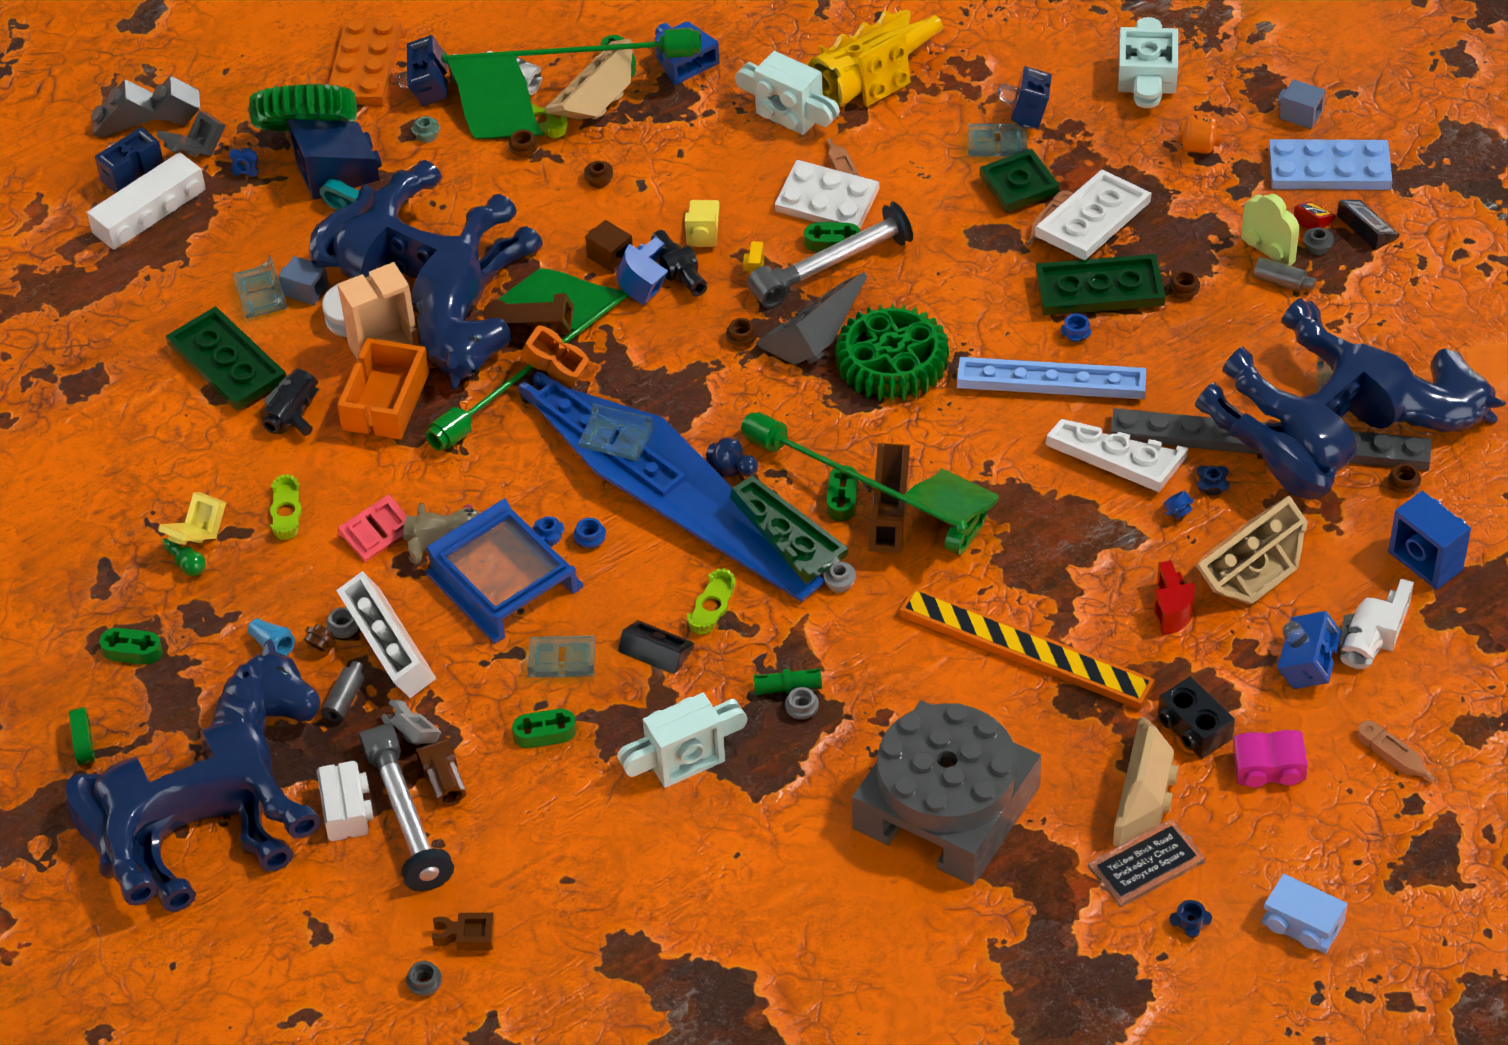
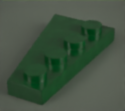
(790, 532)

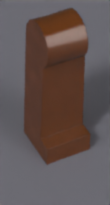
(525, 317)

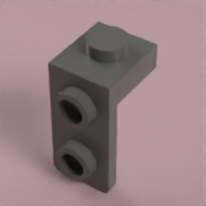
(201, 138)

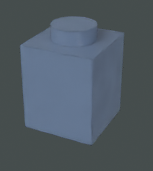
(1301, 104)
(303, 281)

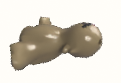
(430, 527)

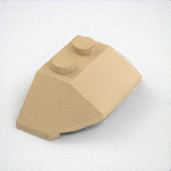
(595, 86)
(1256, 554)
(1146, 784)

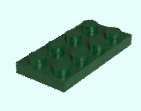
(1100, 284)
(226, 358)

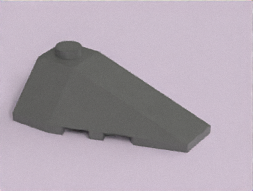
(813, 326)

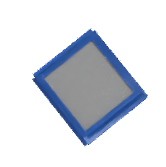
(496, 567)

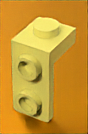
(702, 223)
(201, 521)

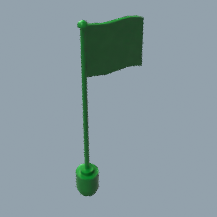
(498, 96)
(589, 303)
(941, 496)

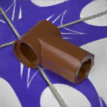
(440, 766)

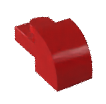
(1173, 599)

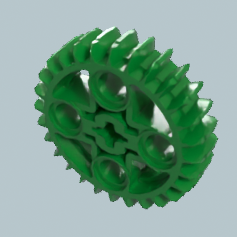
(275, 106)
(892, 352)

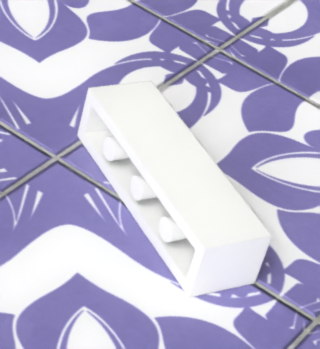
(146, 200)
(386, 634)

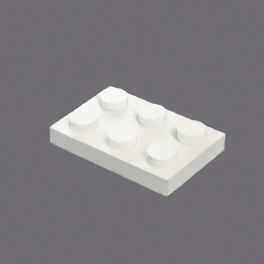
(826, 195)

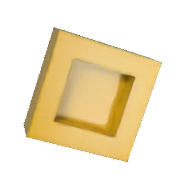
(755, 258)

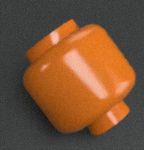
(1199, 134)

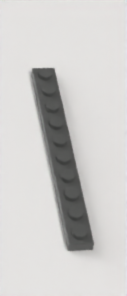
(1204, 434)

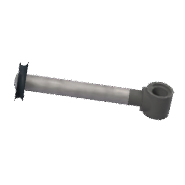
(773, 285)
(426, 866)

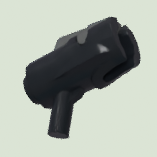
(287, 403)

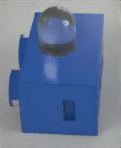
(1309, 649)

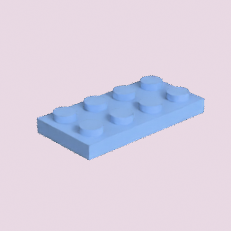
(1330, 164)

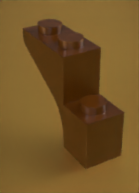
(888, 513)

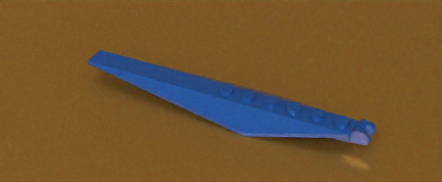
(670, 481)

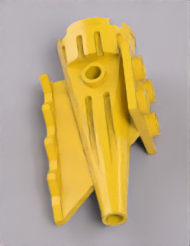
(873, 58)

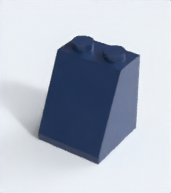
(334, 152)

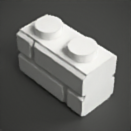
(343, 800)

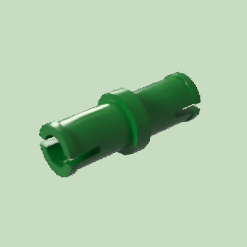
(787, 681)

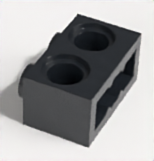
(1195, 717)

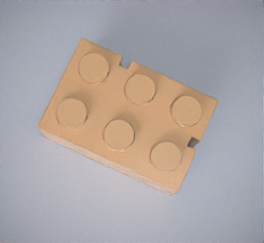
(378, 308)

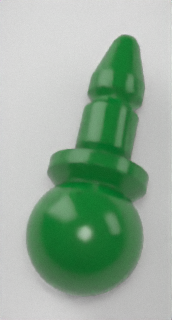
(190, 561)

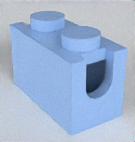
(1304, 913)

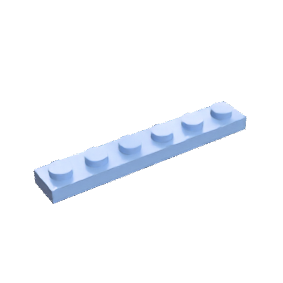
(1051, 378)

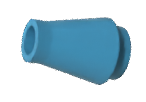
(280, 635)

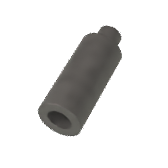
(1283, 275)
(343, 693)

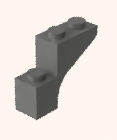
(134, 105)

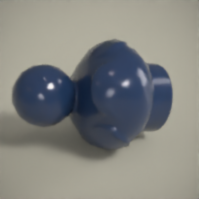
(729, 458)

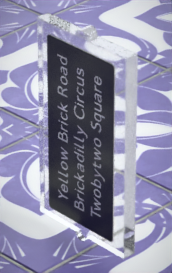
(1146, 862)

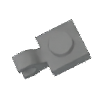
(414, 726)

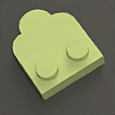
(1270, 228)

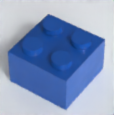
(1429, 539)

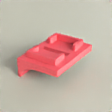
(362, 534)

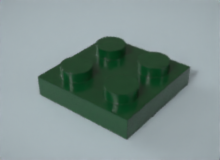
(1019, 180)

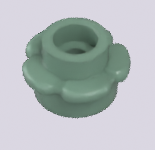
(426, 129)

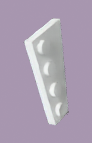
(1134, 460)

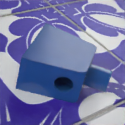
(686, 67)

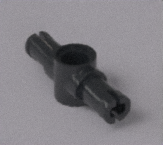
(681, 264)

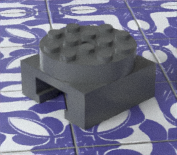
(948, 780)

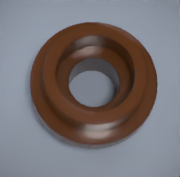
(523, 143)
(598, 173)
(1184, 284)
(741, 332)
(1404, 478)
(319, 637)

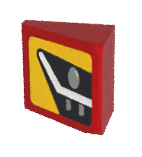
(1312, 215)

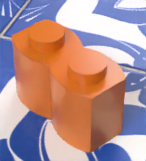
(548, 353)

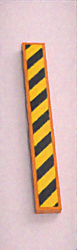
(1027, 648)

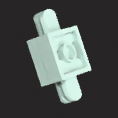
(1148, 61)
(788, 92)
(683, 739)

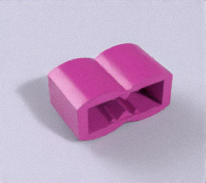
(1270, 758)

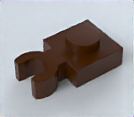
(470, 932)

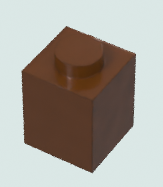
(607, 245)

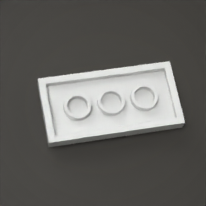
(1093, 214)

